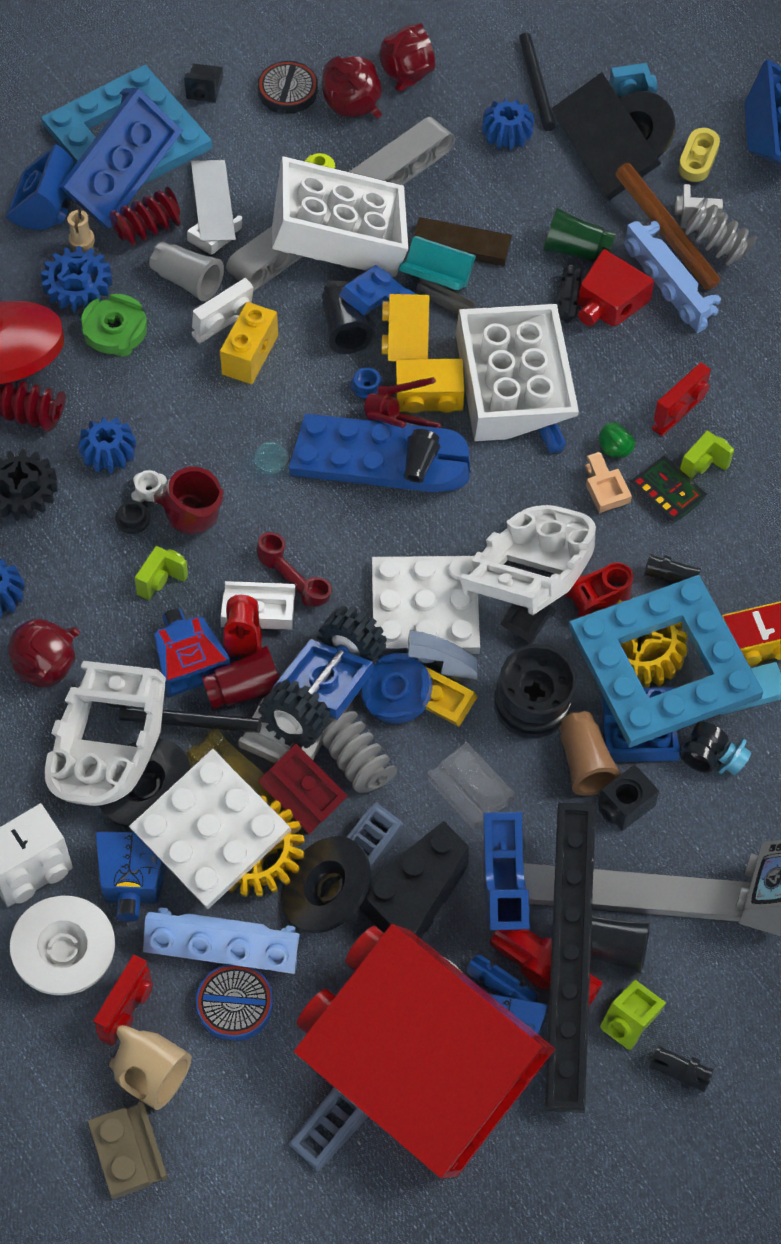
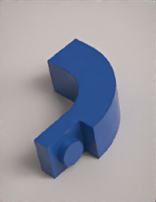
(504, 872)

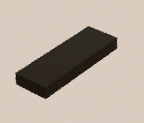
(485, 244)

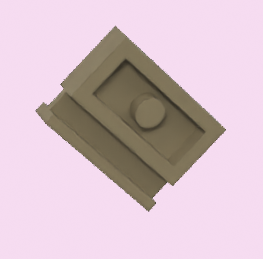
(127, 1150)

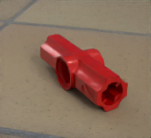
(533, 957)

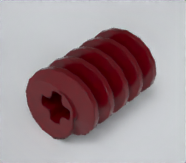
(146, 216)
(31, 406)

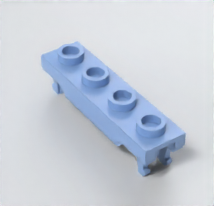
(670, 275)
(221, 941)

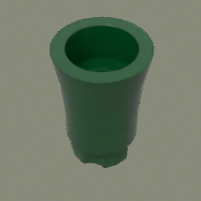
(577, 237)

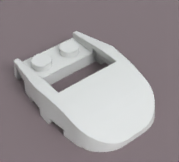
(539, 538)
(101, 771)

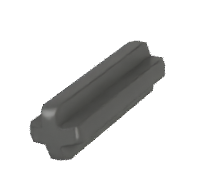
(444, 296)

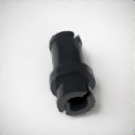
(667, 570)
(682, 1069)

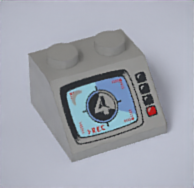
(762, 898)

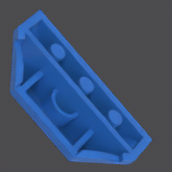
(764, 114)

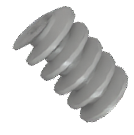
(719, 233)
(355, 756)

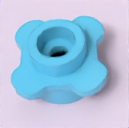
(734, 757)

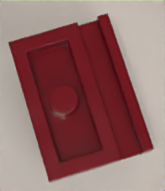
(302, 788)

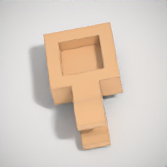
(605, 486)

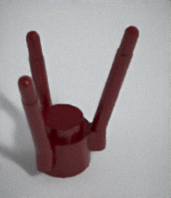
(386, 408)

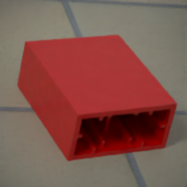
(420, 1048)

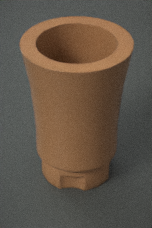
(586, 754)

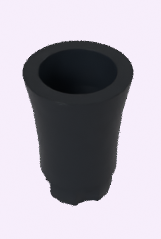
(346, 326)
(620, 942)

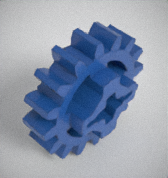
(76, 278)

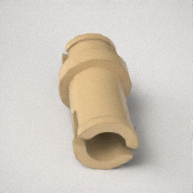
(80, 232)

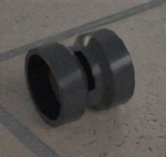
(702, 749)

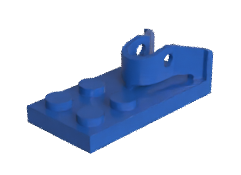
(121, 156)

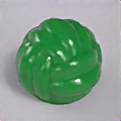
(616, 440)

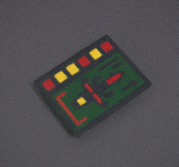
(669, 488)

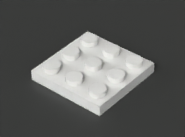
(425, 598)
(210, 828)

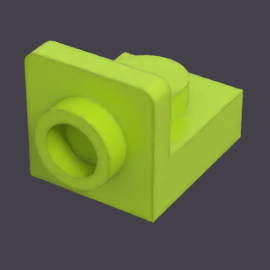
(704, 452)
(156, 570)
(631, 1014)

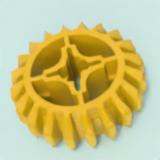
(667, 644)
(289, 843)

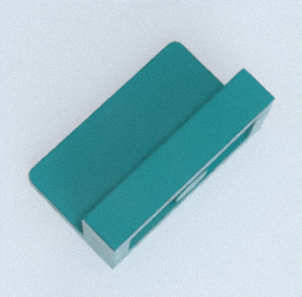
(438, 263)

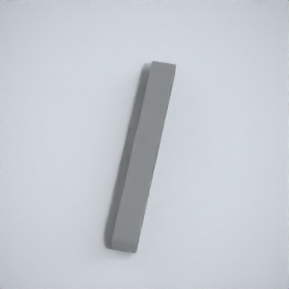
(393, 163)

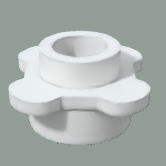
(148, 479)

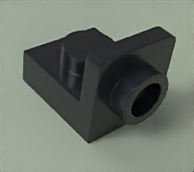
(203, 82)
(525, 624)

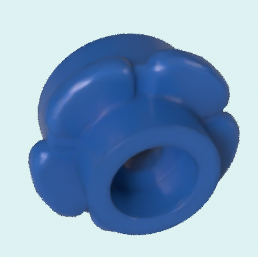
(363, 377)

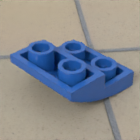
(658, 749)

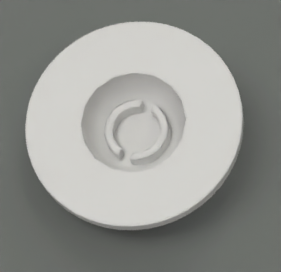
(62, 945)

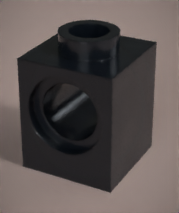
(633, 785)

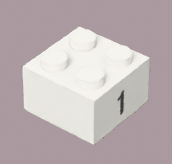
(31, 855)

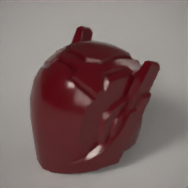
(407, 55)
(351, 86)
(191, 500)
(42, 652)

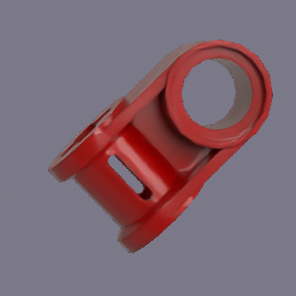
(594, 590)
(242, 627)

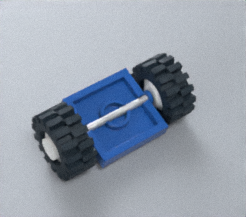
(323, 677)

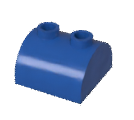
(38, 195)

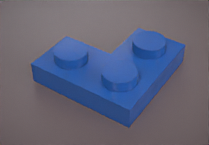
(371, 290)

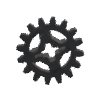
(25, 484)

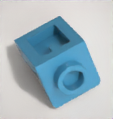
(632, 79)

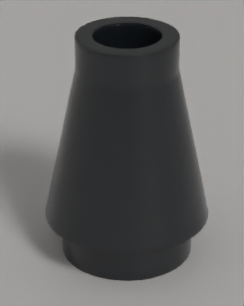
(421, 451)

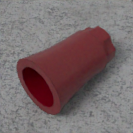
(242, 679)

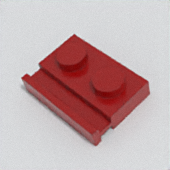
(681, 399)
(131, 988)

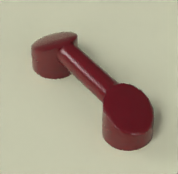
(270, 551)

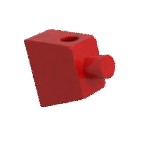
(613, 291)

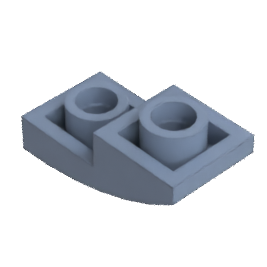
(455, 661)

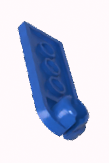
(375, 454)

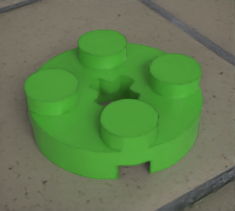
(119, 339)

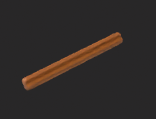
(668, 226)

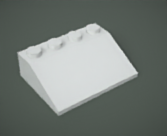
(339, 217)
(514, 370)

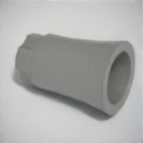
(188, 269)

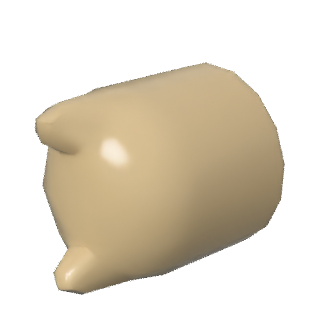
(149, 1066)

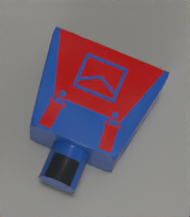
(187, 652)

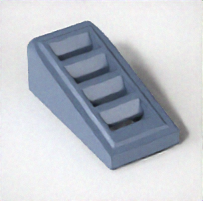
(385, 820)
(341, 1135)

